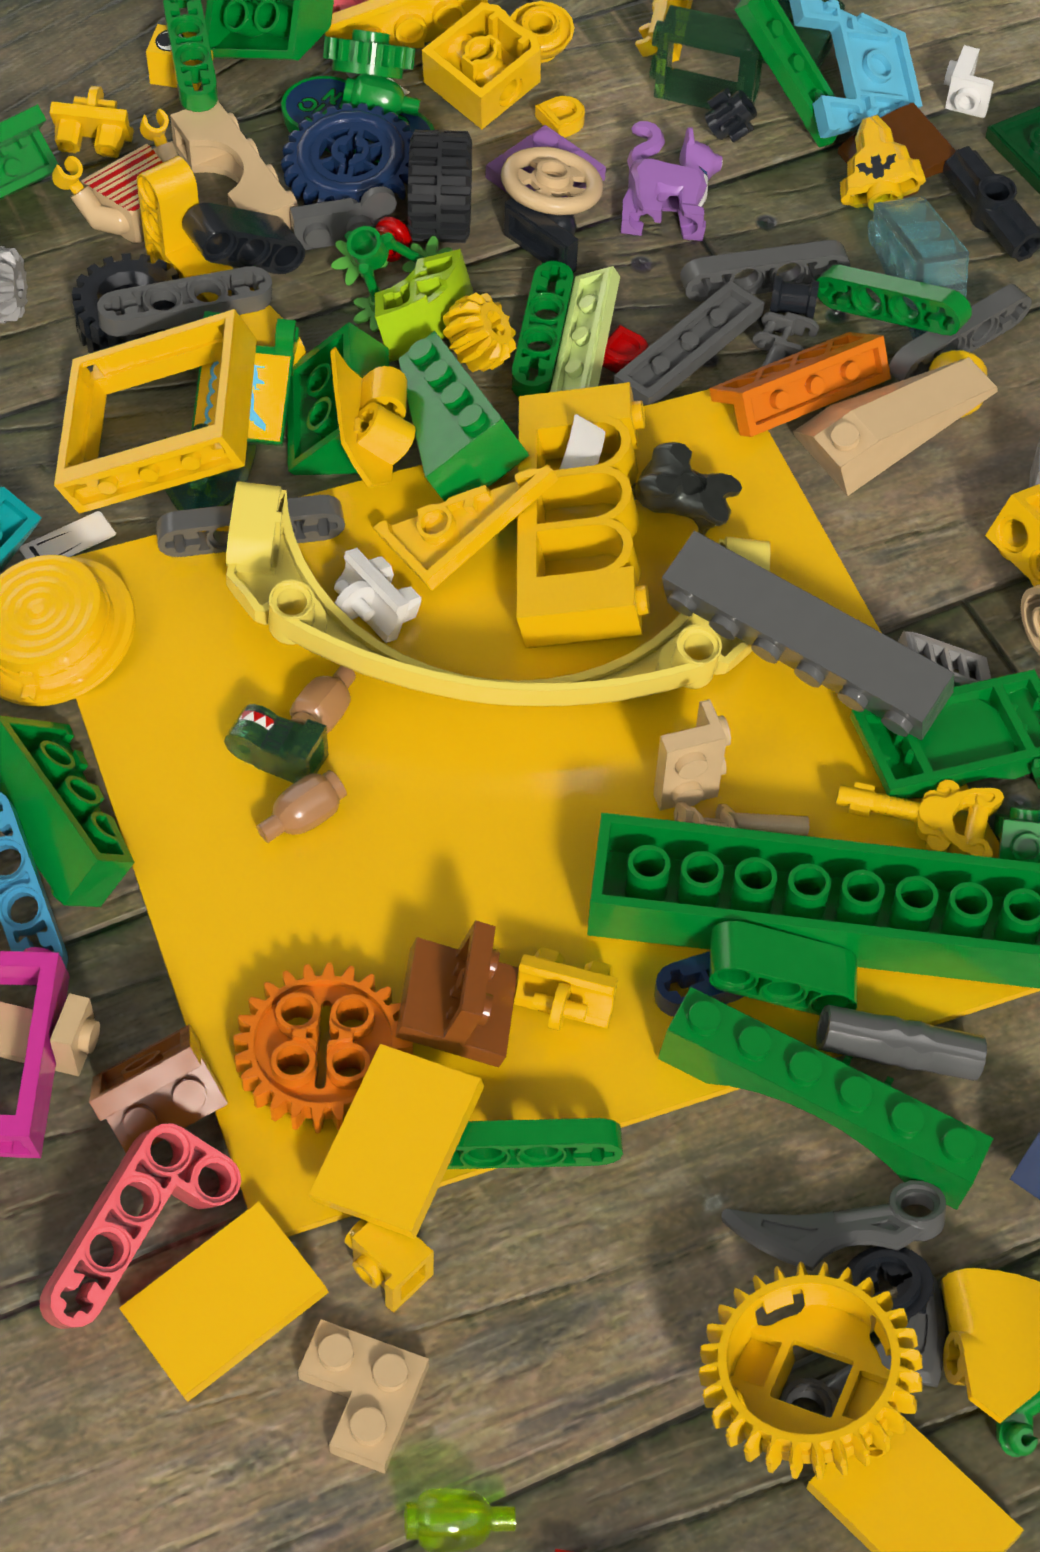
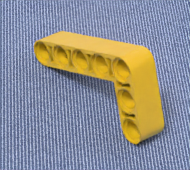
(164, 199)

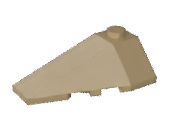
(884, 425)

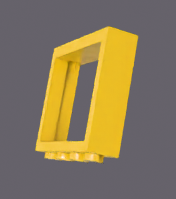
(180, 459)

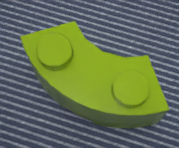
(419, 301)

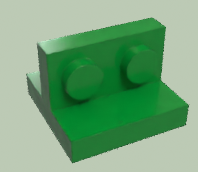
(23, 152)

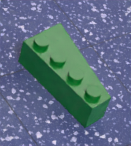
(456, 426)

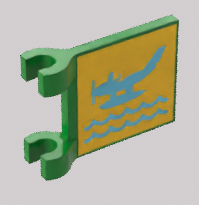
(269, 390)

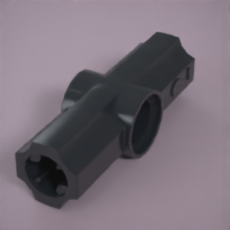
(993, 203)

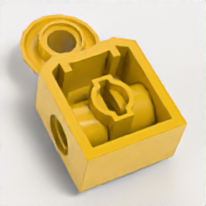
(494, 57)

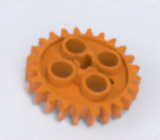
(273, 1045)

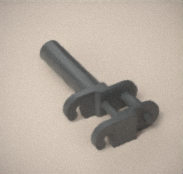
(788, 325)

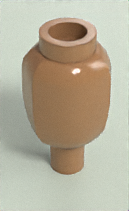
(324, 699)
(304, 805)

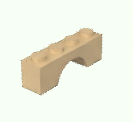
(215, 144)

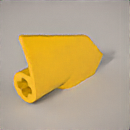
(372, 419)
(992, 1338)

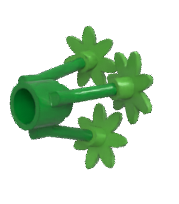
(369, 251)

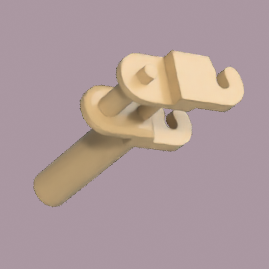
(728, 818)

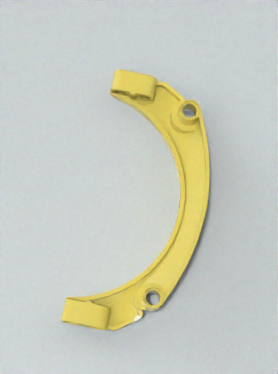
(280, 591)

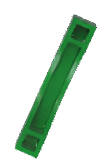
(906, 1134)

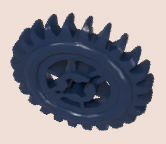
(347, 173)

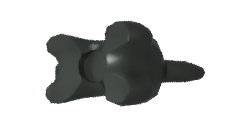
(675, 488)

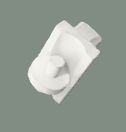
(368, 593)

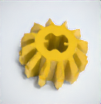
(479, 332)

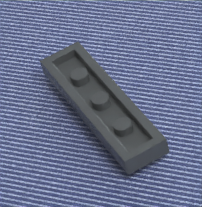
(690, 343)

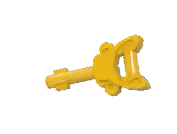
(933, 814)

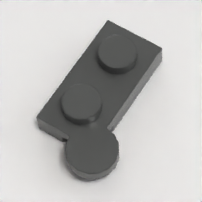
(328, 222)

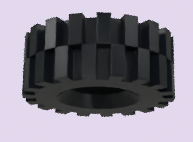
(113, 277)

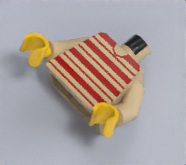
(111, 194)

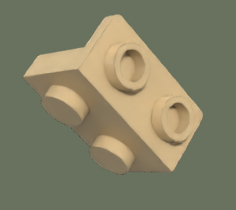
(692, 760)

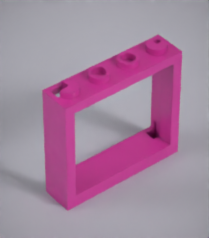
(24, 1133)

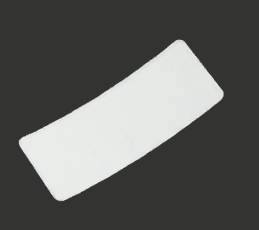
(583, 445)

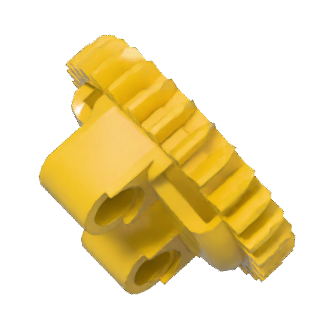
(753, 1362)

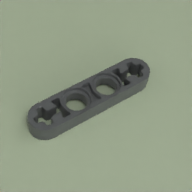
(765, 262)
(183, 294)
(988, 320)
(180, 533)

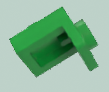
(1019, 834)

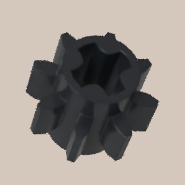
(730, 114)

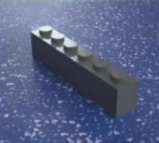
(808, 636)

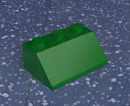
(266, 27)
(312, 409)

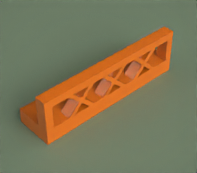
(804, 381)

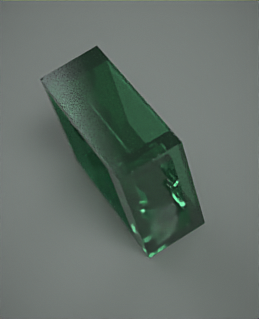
(706, 33)

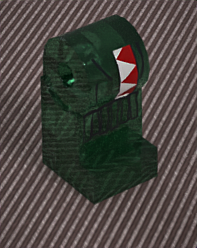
(278, 743)

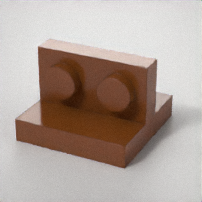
(459, 997)
(157, 1087)

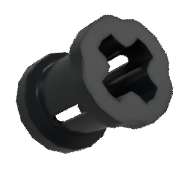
(794, 297)

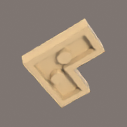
(379, 1385)

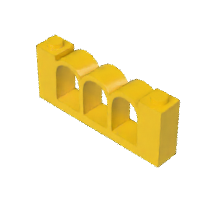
(585, 603)

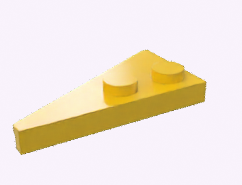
(455, 530)

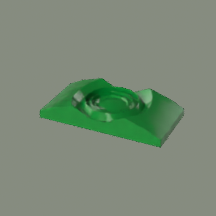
(978, 735)

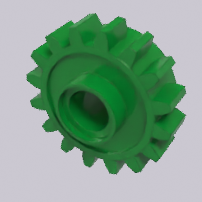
(368, 54)

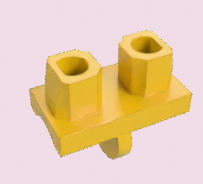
(94, 119)
(566, 990)

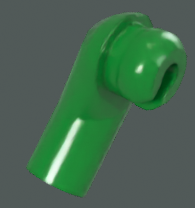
(1016, 1431)

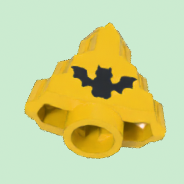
(879, 168)

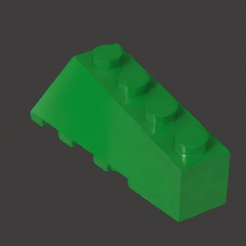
(60, 812)

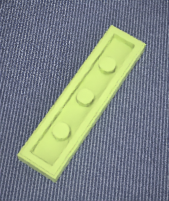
(586, 330)

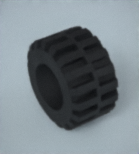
(440, 185)

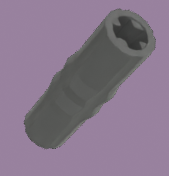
(901, 1042)

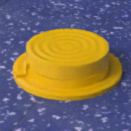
(61, 628)

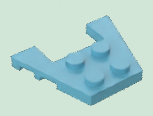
(871, 62)

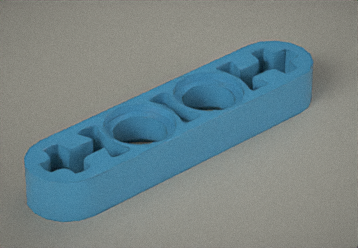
(24, 883)

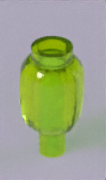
(454, 1519)

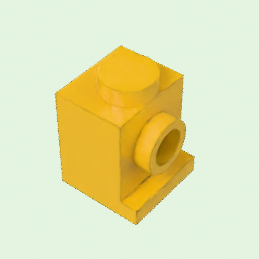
(390, 1260)

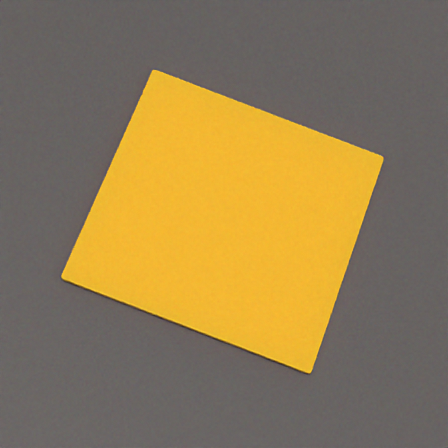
(462, 801)

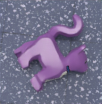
(667, 186)

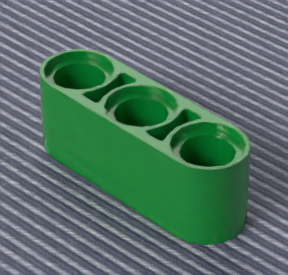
(781, 968)

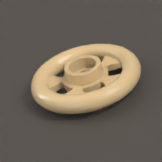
(552, 179)

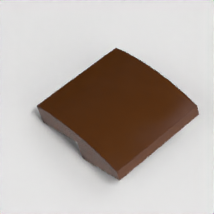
(919, 136)

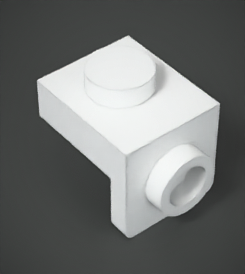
(967, 92)

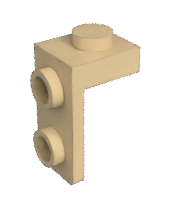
(71, 1039)

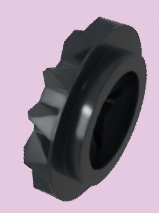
(902, 1270)

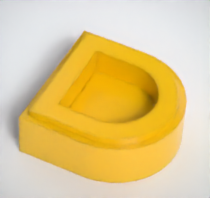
(561, 114)

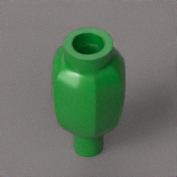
(379, 92)

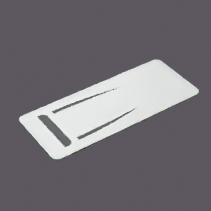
(71, 538)

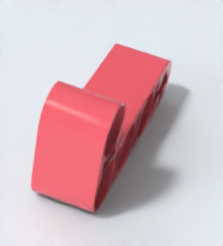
(127, 1231)

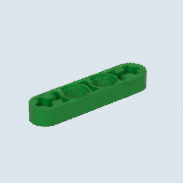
(188, 49)
(939, 308)
(541, 329)
(538, 1143)

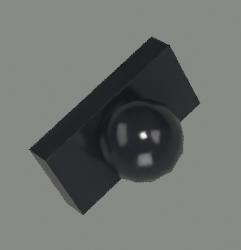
(542, 234)

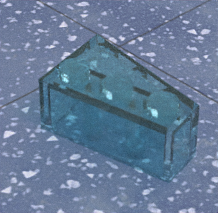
(918, 246)

